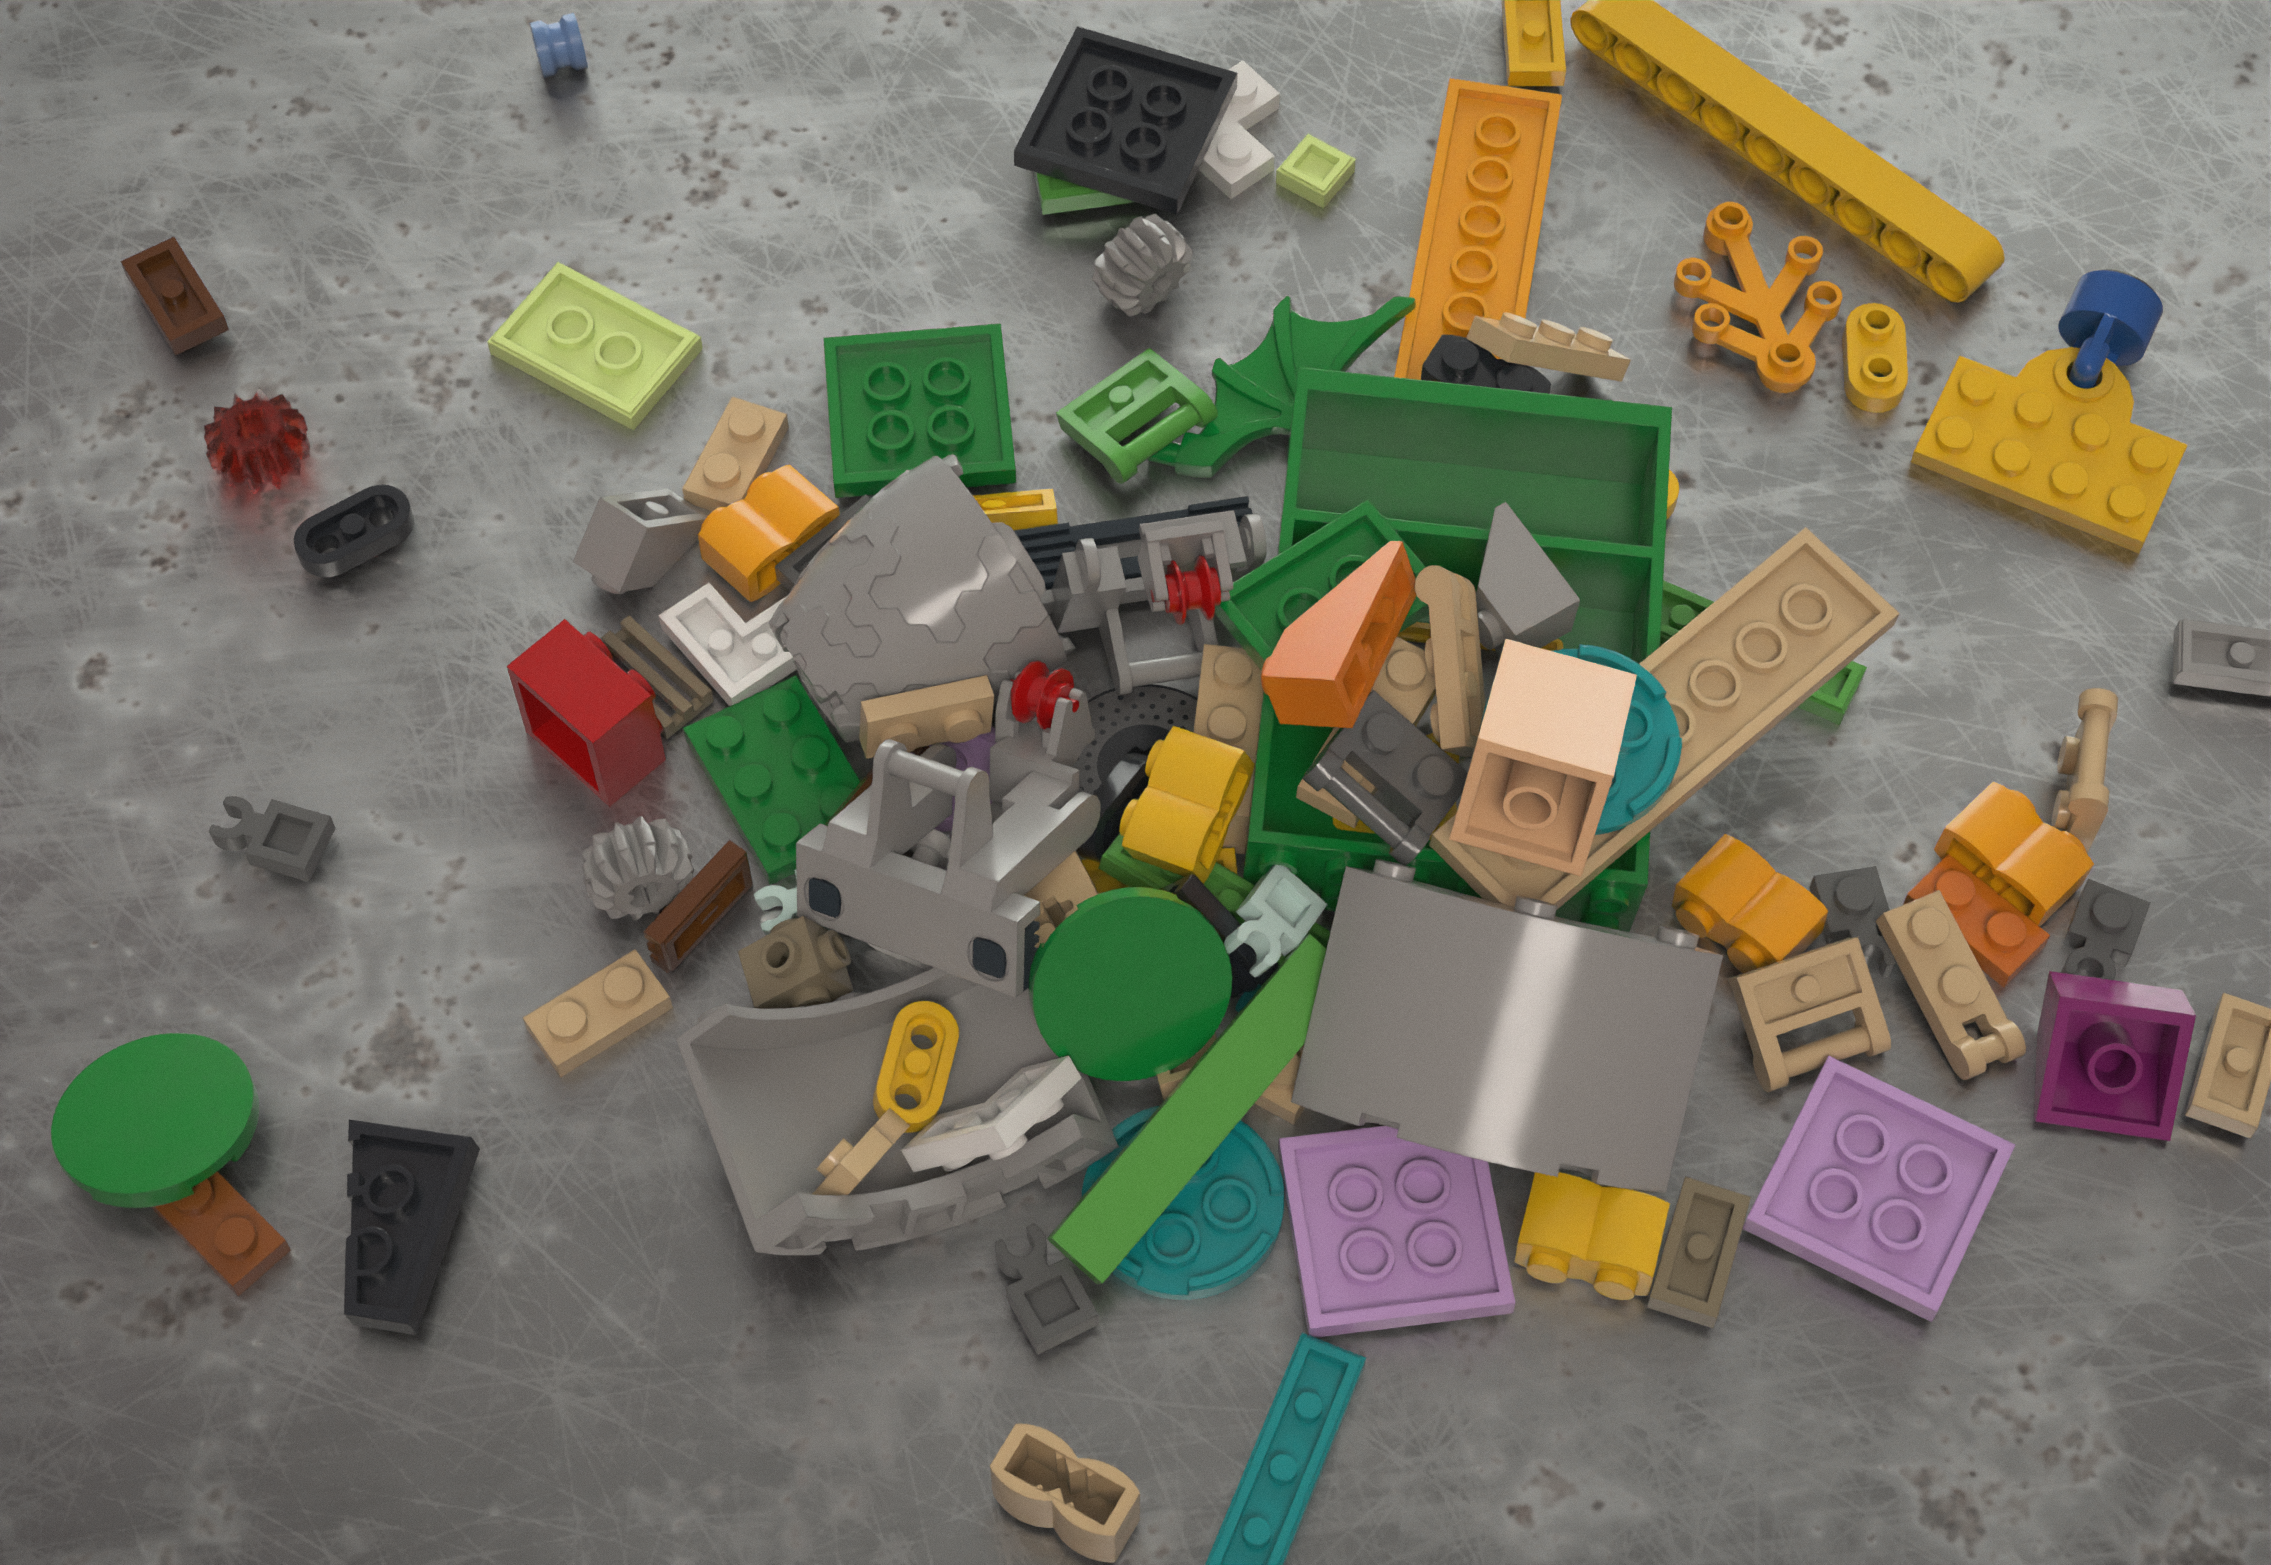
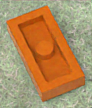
(1993, 928)

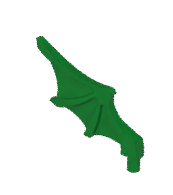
(1259, 390)

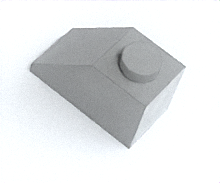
(637, 538)
(1520, 588)

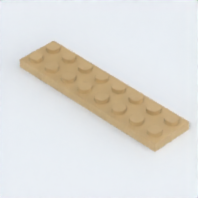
(1728, 685)

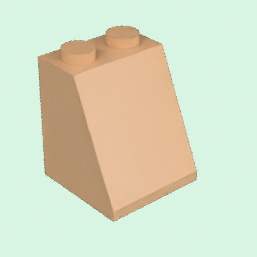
(1544, 757)

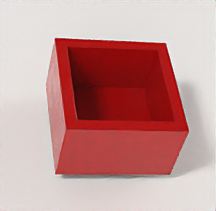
(588, 711)

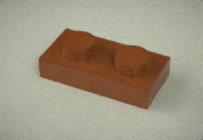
(225, 1232)

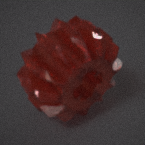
(257, 441)

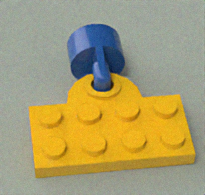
(2063, 426)

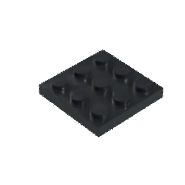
(1126, 120)

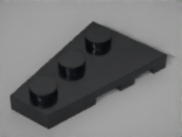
(402, 1214)

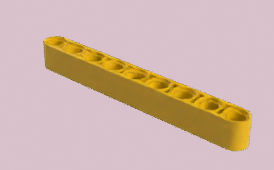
(1792, 144)

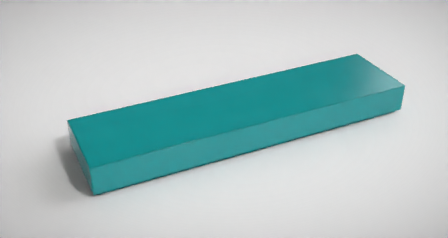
(1288, 1455)

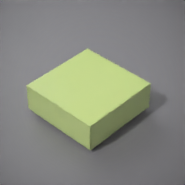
(1315, 171)

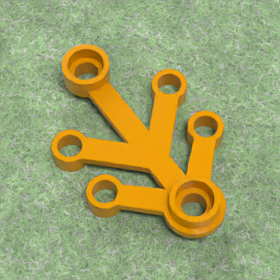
(1758, 302)

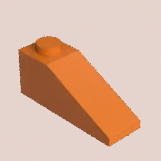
(1340, 644)

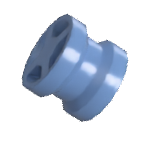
(558, 45)

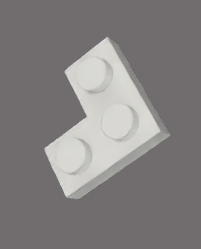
(1234, 156)
(728, 652)
(998, 1123)

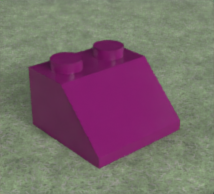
(2111, 1055)

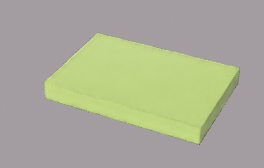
(595, 345)

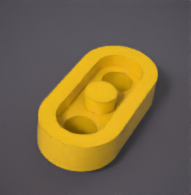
(1874, 352)
(917, 1070)

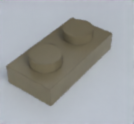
(1699, 1252)

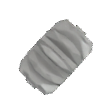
(1142, 265)
(637, 868)

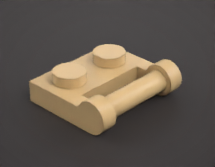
(2083, 760)
(1802, 993)

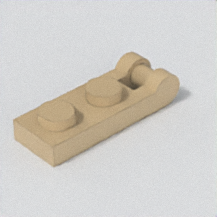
(1453, 658)
(1949, 985)

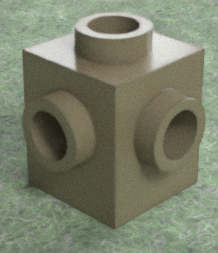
(796, 966)

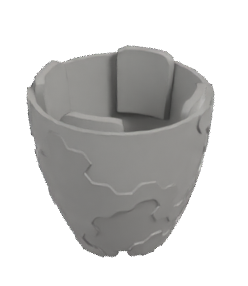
(915, 599)

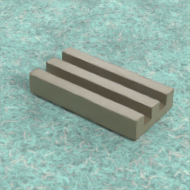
(636, 635)

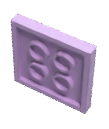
(1879, 1188)
(1391, 1232)

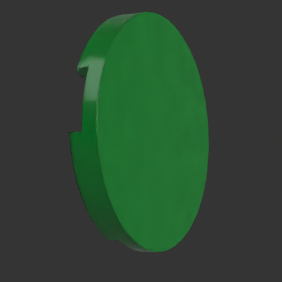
(1130, 984)
(154, 1119)

